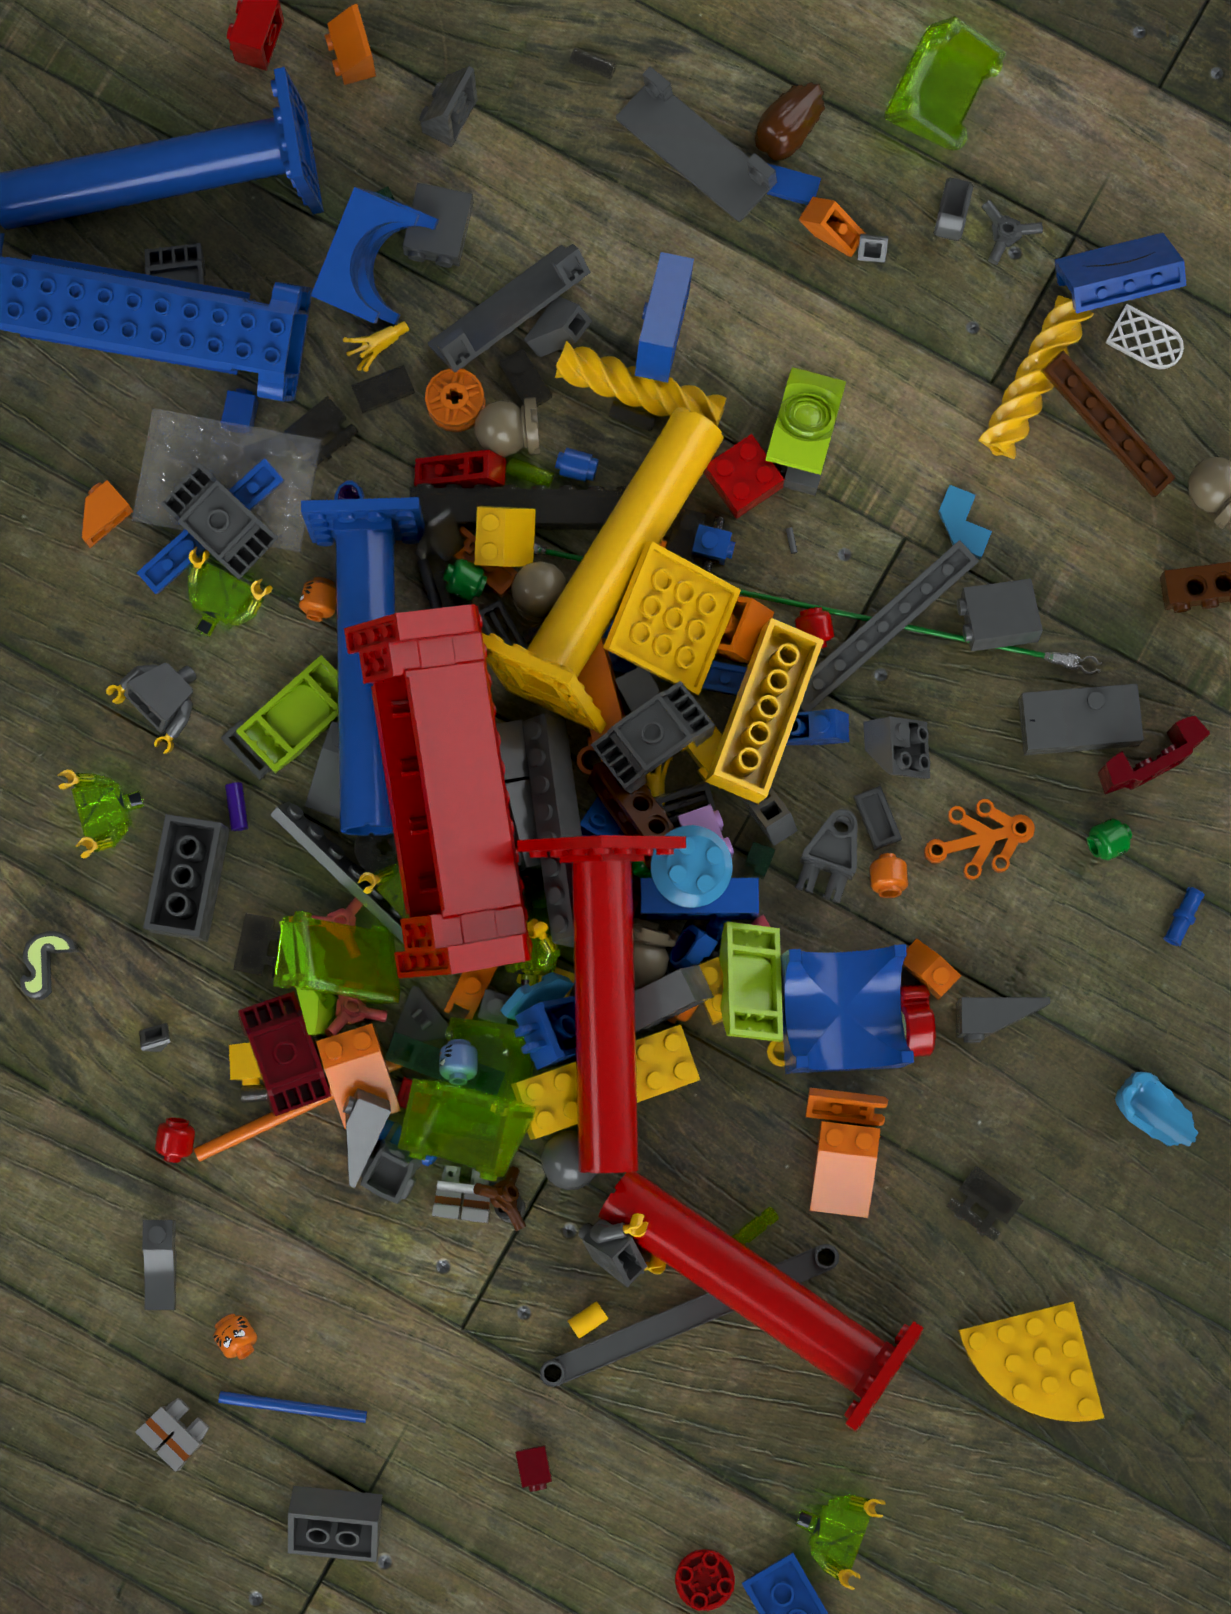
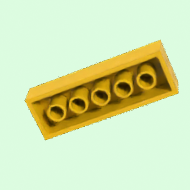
(764, 711)
(661, 1066)

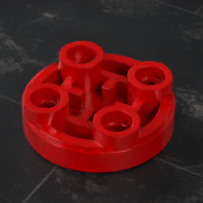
(704, 1579)

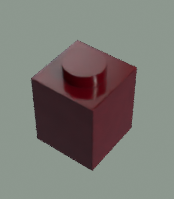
(534, 1468)

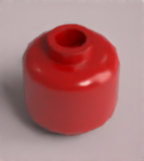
(816, 623)
(175, 1139)

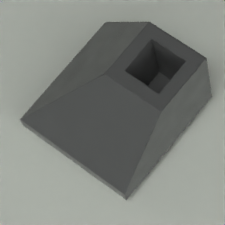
(899, 746)

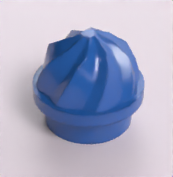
(715, 927)

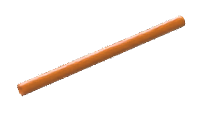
(258, 1126)

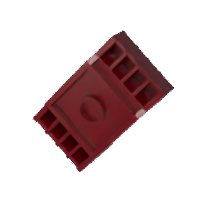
(1184, 735)
(284, 1053)

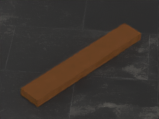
(1108, 424)

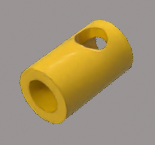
(587, 1319)

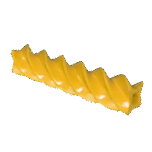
(611, 378)
(1023, 395)

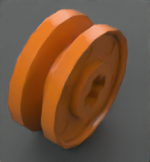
(439, 399)

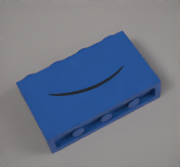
(1121, 272)

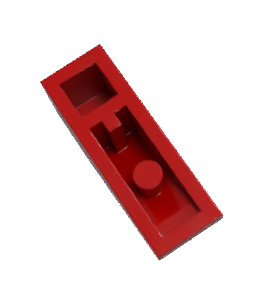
(461, 469)

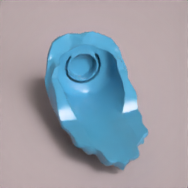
(1155, 1110)

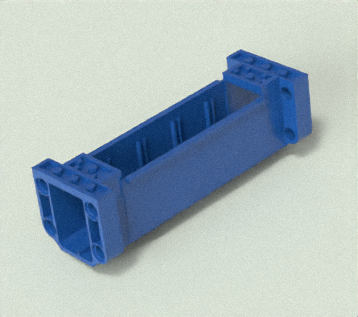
(158, 318)

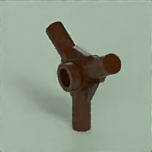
(504, 1196)

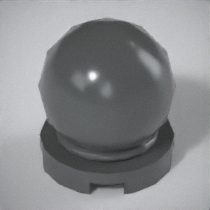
(560, 1161)

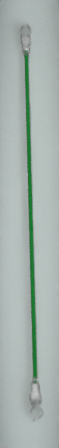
(1066, 660)

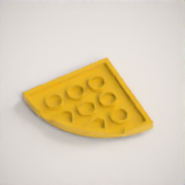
(1037, 1363)

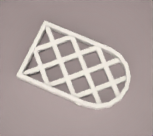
(1143, 359)

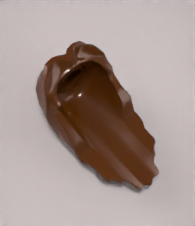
(789, 121)

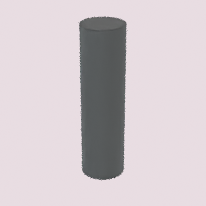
(791, 540)

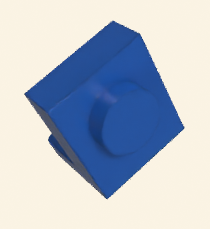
(713, 543)

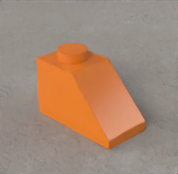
(831, 225)
(103, 512)
(930, 968)

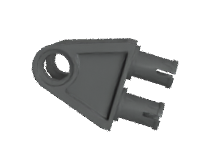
(832, 853)

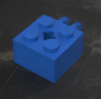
(549, 1032)

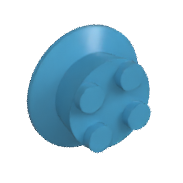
(694, 873)

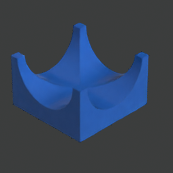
(348, 268)
(843, 1010)

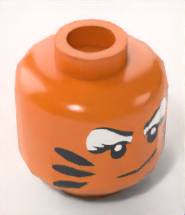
(318, 599)
(235, 1336)

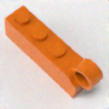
(600, 684)

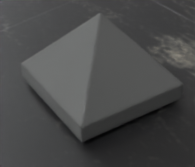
(872, 248)
(154, 1038)

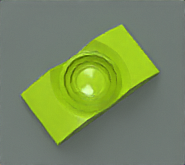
(806, 420)
(294, 716)
(751, 981)
(317, 1009)

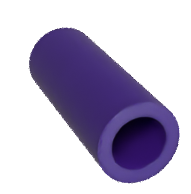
(236, 806)

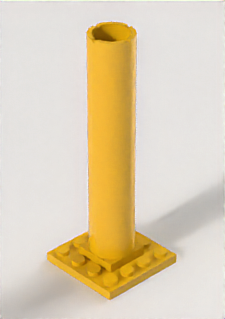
(587, 605)

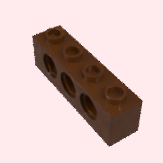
(1175, 590)
(635, 812)

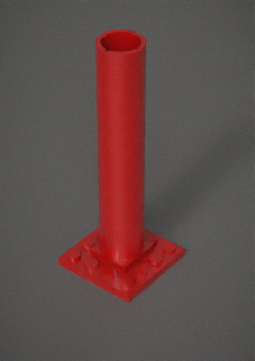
(604, 989)
(762, 1293)

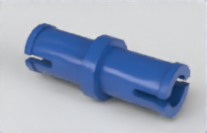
(1184, 916)

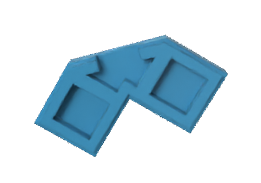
(954, 514)
(551, 987)

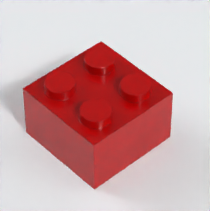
(255, 32)
(744, 476)

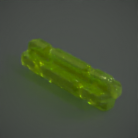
(756, 1226)

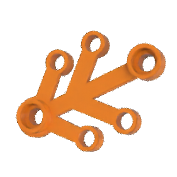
(984, 837)

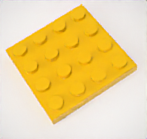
(672, 618)

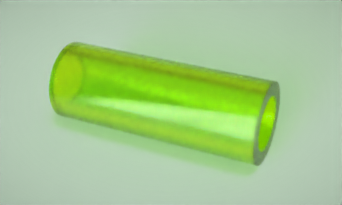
(530, 472)

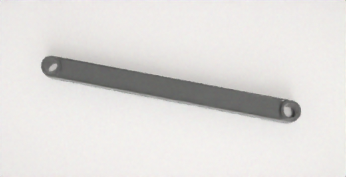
(669, 1323)

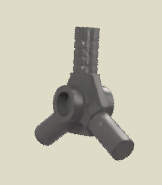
(1006, 231)

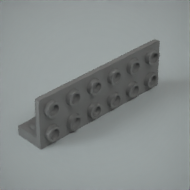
(696, 148)
(510, 307)

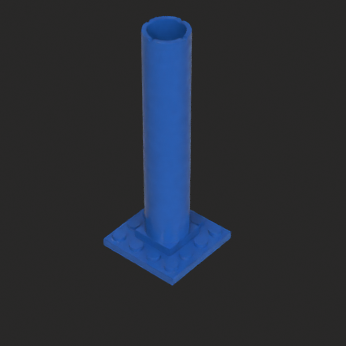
(170, 167)
(365, 591)

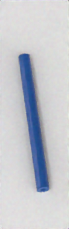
(292, 1407)

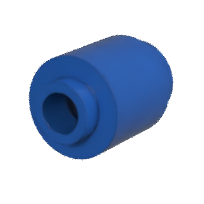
(577, 465)

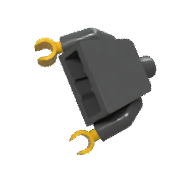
(160, 696)
(617, 1251)

